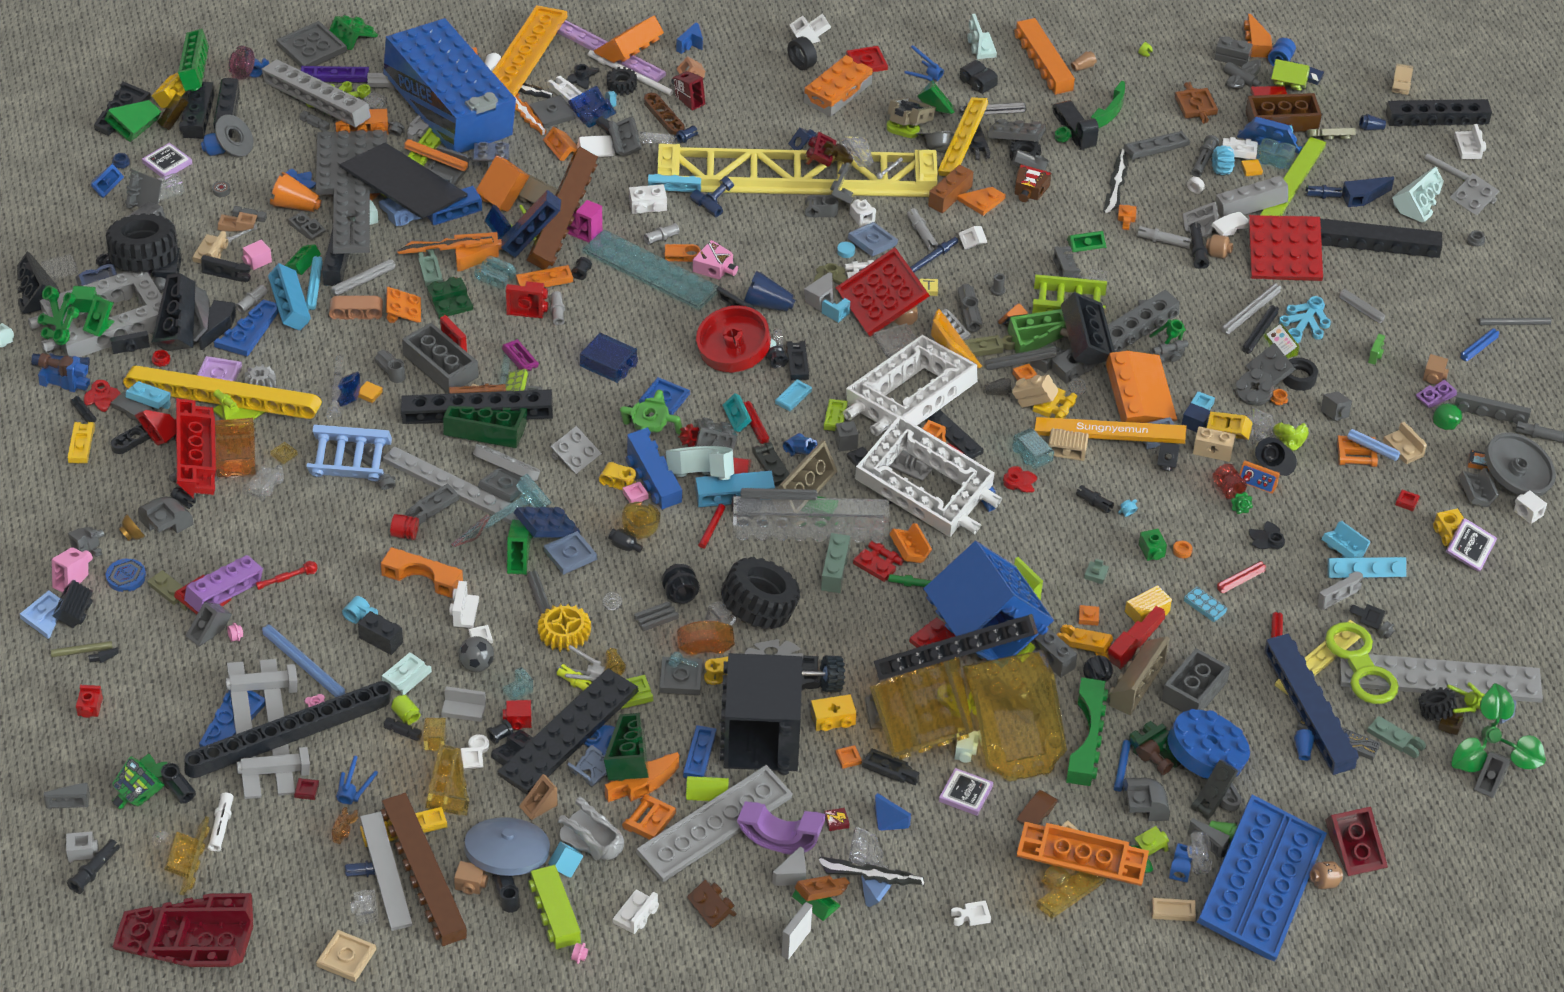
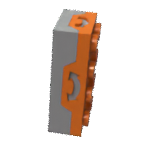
(838, 86)

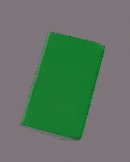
(1087, 241)
(303, 258)
(821, 907)

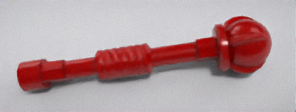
(309, 568)

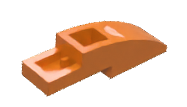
(659, 772)

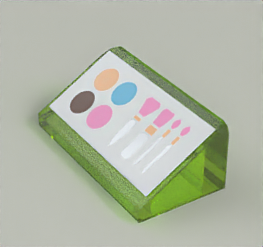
(1284, 340)

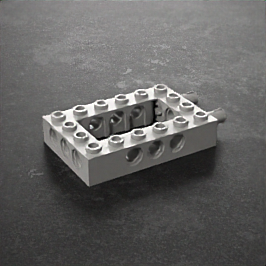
(115, 289)

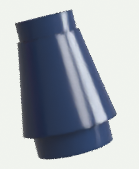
(1371, 122)

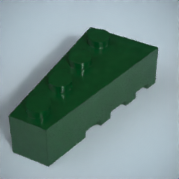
(485, 425)
(627, 750)

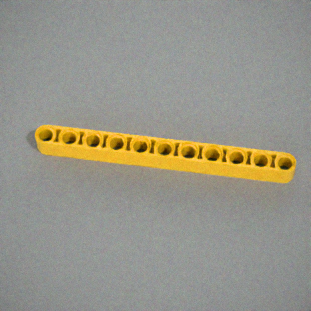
(244, 394)

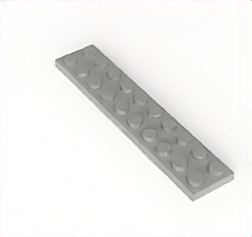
(1424, 674)

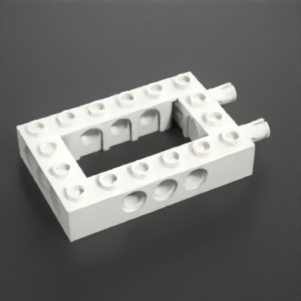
(870, 391)
(971, 475)

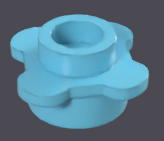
(1128, 507)

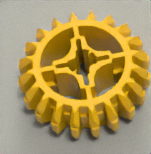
(564, 627)

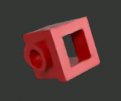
(89, 701)

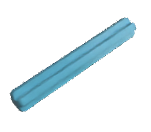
(314, 281)

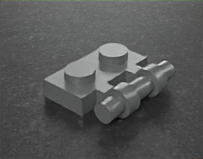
(1170, 351)

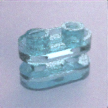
(495, 272)

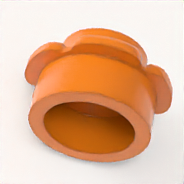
(1279, 397)

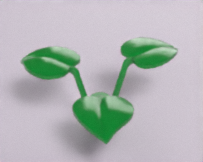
(1497, 705)

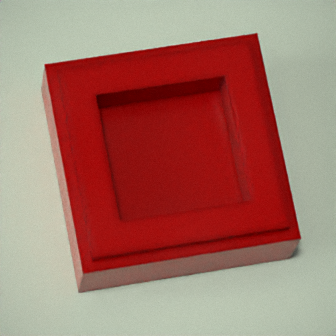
(1407, 500)

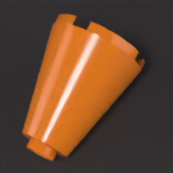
(294, 195)

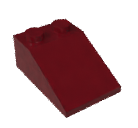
(1357, 841)

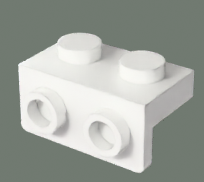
(1470, 143)
(464, 606)

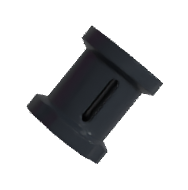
(582, 266)
(499, 731)

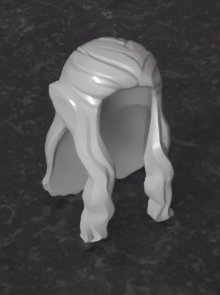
(591, 832)

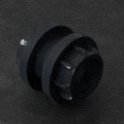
(680, 583)

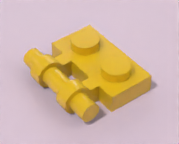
(1048, 408)

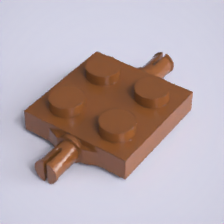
(1196, 102)

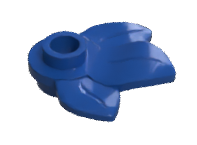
(304, 178)
(602, 739)

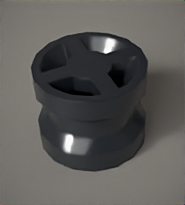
(777, 357)

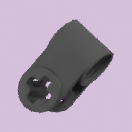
(823, 206)

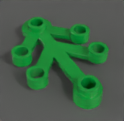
(61, 334)

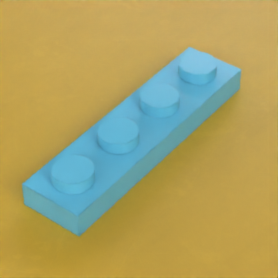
(1367, 566)

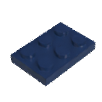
(545, 521)

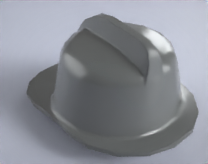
(937, 140)

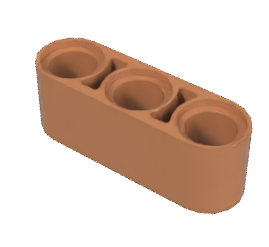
(356, 307)

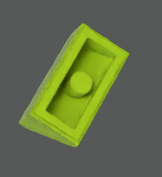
(705, 788)

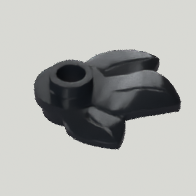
(1267, 538)

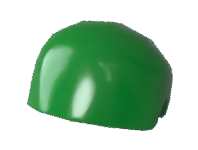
(1447, 416)

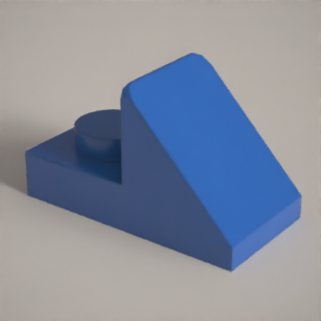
(690, 38)

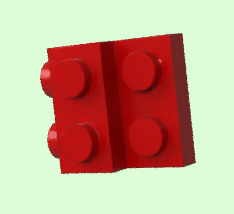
(527, 300)
(931, 633)

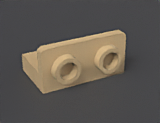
(211, 246)
(1407, 442)

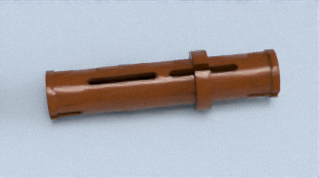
(482, 388)

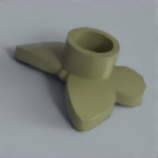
(838, 272)

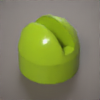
(1144, 49)

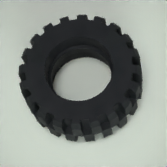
(141, 242)
(760, 593)

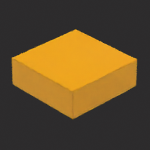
(1251, 167)
(370, 392)

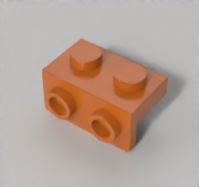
(911, 543)

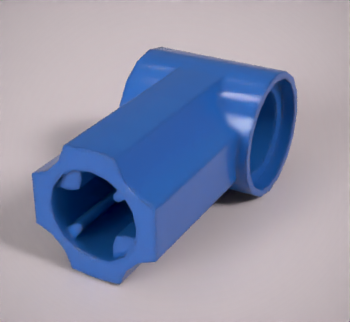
(799, 445)

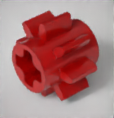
(689, 435)

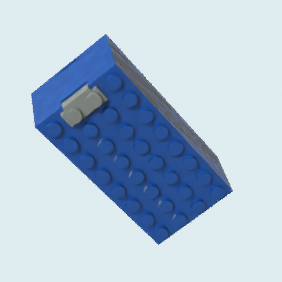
(449, 85)

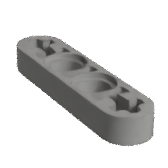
(505, 461)

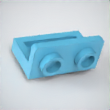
(149, 395)
(1346, 541)

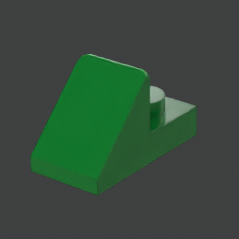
(98, 316)

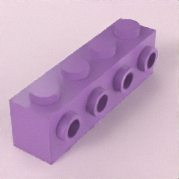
(224, 583)

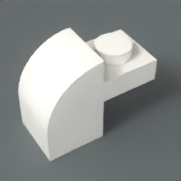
(810, 30)

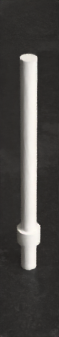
(641, 78)

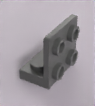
(843, 194)
(715, 434)

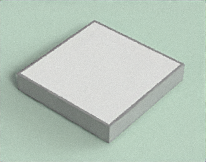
(796, 930)

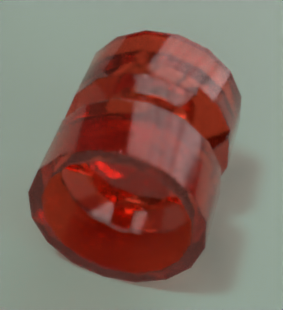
(1229, 480)

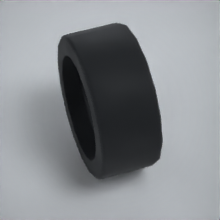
(796, 56)
(1302, 384)

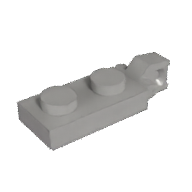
(417, 128)

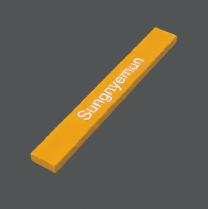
(1115, 430)

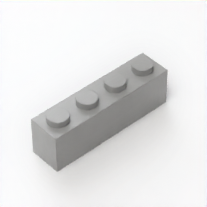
(1253, 197)

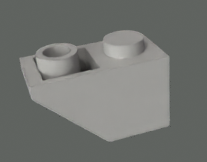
(819, 291)

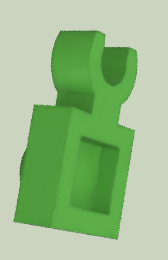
(1377, 351)

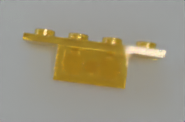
(185, 853)

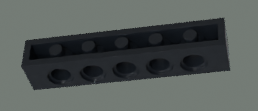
(1438, 112)

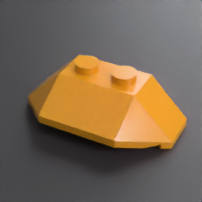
(947, 336)

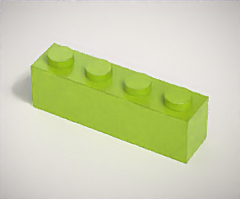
(555, 907)

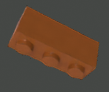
(949, 188)

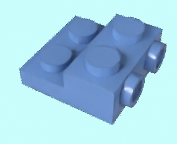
(396, 213)

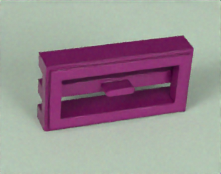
(517, 357)

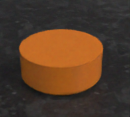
(1182, 549)

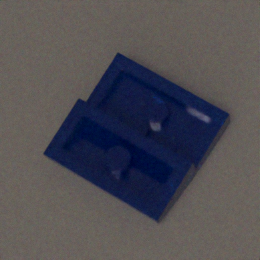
(591, 106)

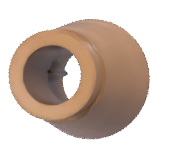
(1085, 61)

